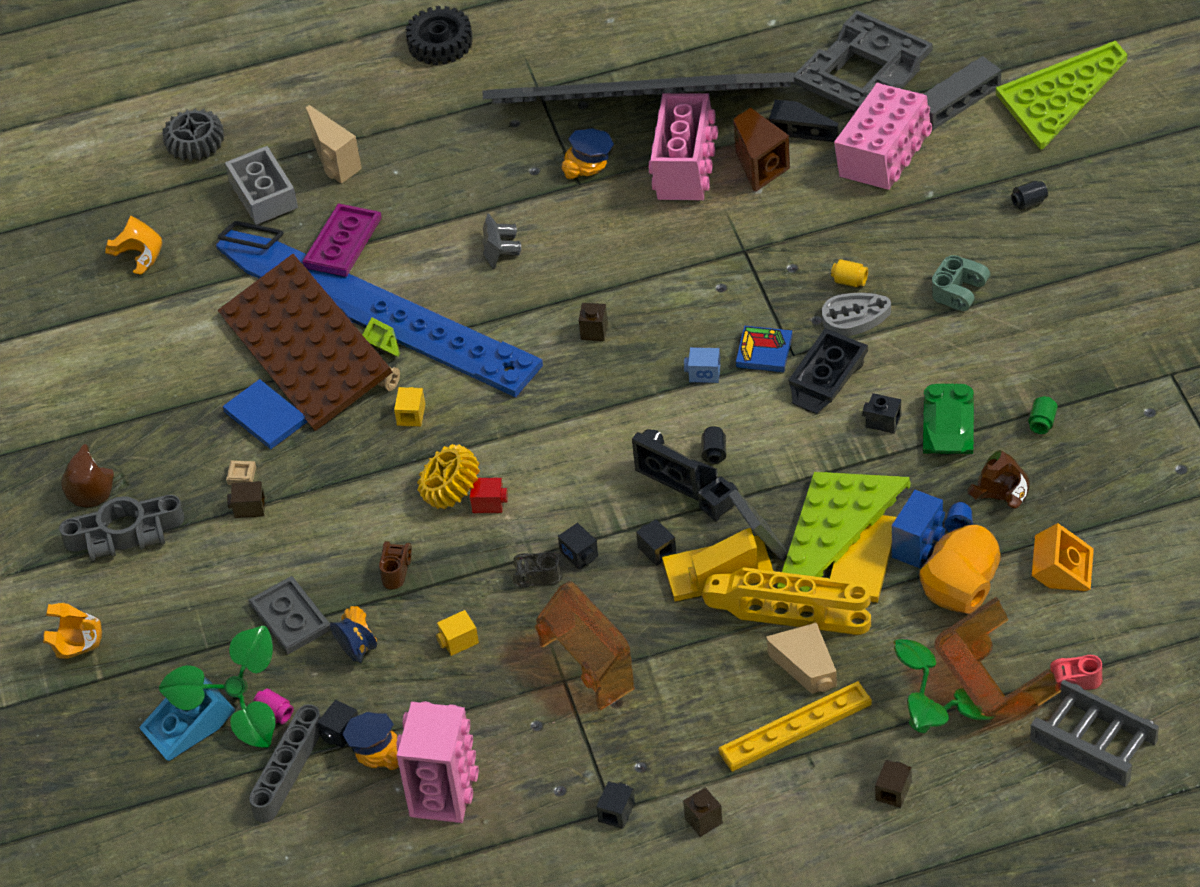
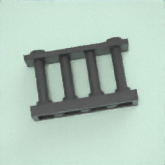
(1083, 753)

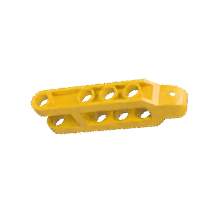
(828, 600)

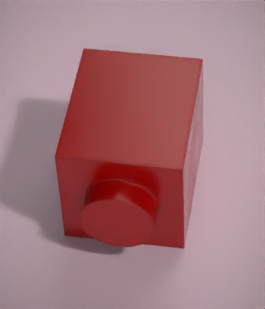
(488, 495)

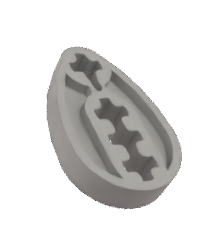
(864, 303)

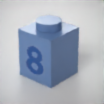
(703, 365)

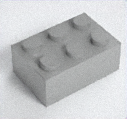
(261, 185)

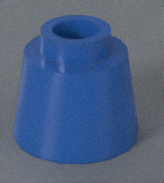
(958, 517)

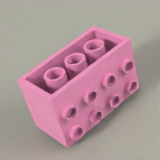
(883, 136)
(683, 147)
(437, 761)

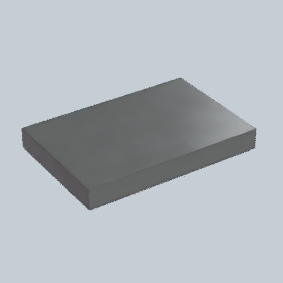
(758, 525)
(289, 615)

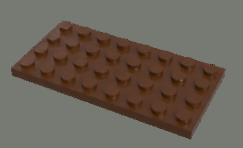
(304, 342)

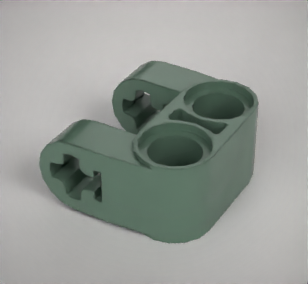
(949, 279)

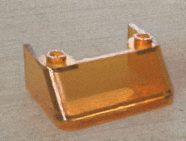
(591, 642)
(967, 644)

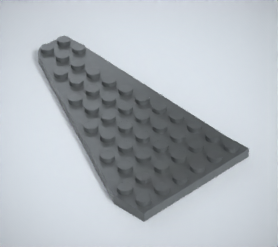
(642, 87)

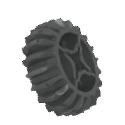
(179, 135)

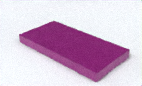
(342, 240)

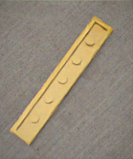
(795, 726)

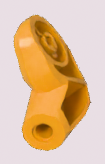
(961, 569)

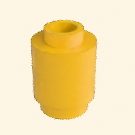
(849, 273)

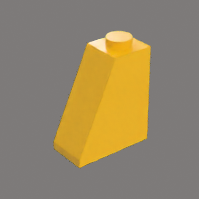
(724, 558)

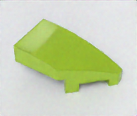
(381, 336)

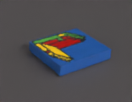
(764, 348)

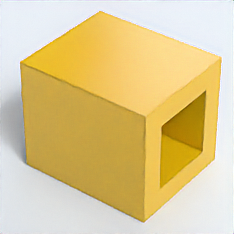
(409, 406)
(457, 633)

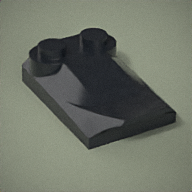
(825, 370)
(669, 466)

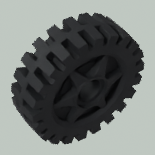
(439, 35)

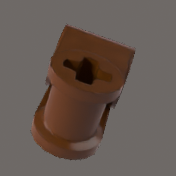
(394, 564)

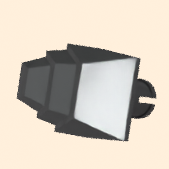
(494, 245)

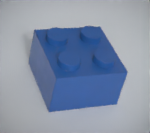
(917, 529)

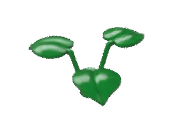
(253, 651)
(922, 710)

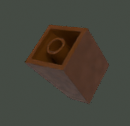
(760, 148)

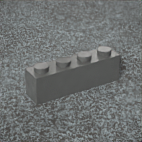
(962, 90)

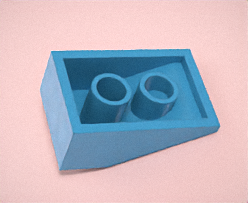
(178, 729)

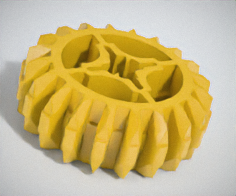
(448, 476)

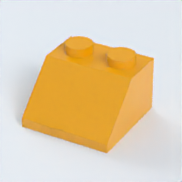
(1062, 560)

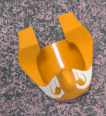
(140, 238)
(76, 631)

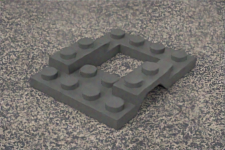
(874, 40)

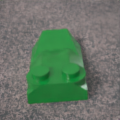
(948, 419)

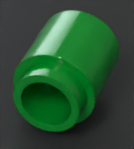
(1042, 415)

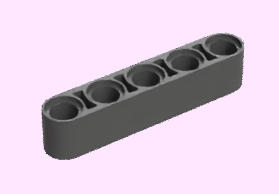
(285, 764)

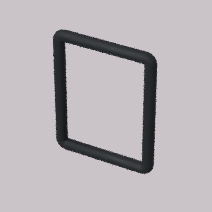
(221, 236)

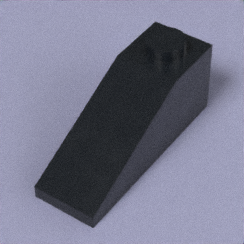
(802, 121)

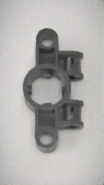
(92, 529)

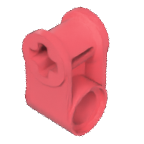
(1082, 670)

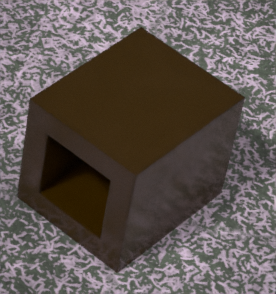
(593, 321)
(247, 499)
(893, 783)
(702, 812)

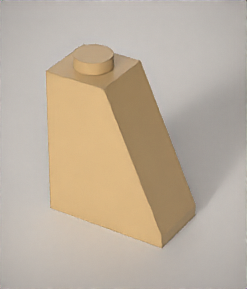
(804, 657)

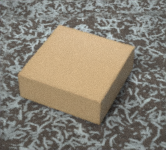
(241, 472)

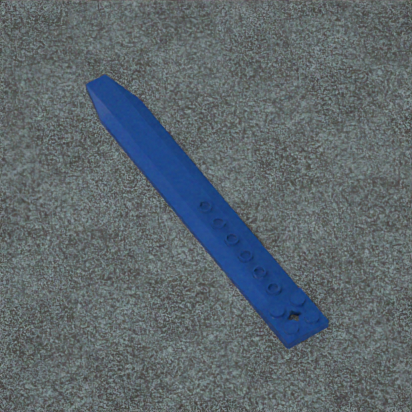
(413, 325)

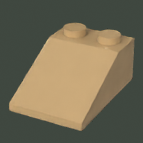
(334, 146)

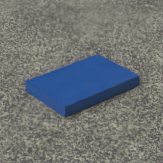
(264, 414)

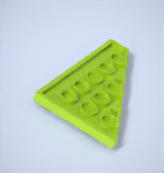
(1054, 95)
(835, 515)

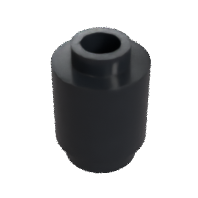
(1029, 194)
(713, 445)

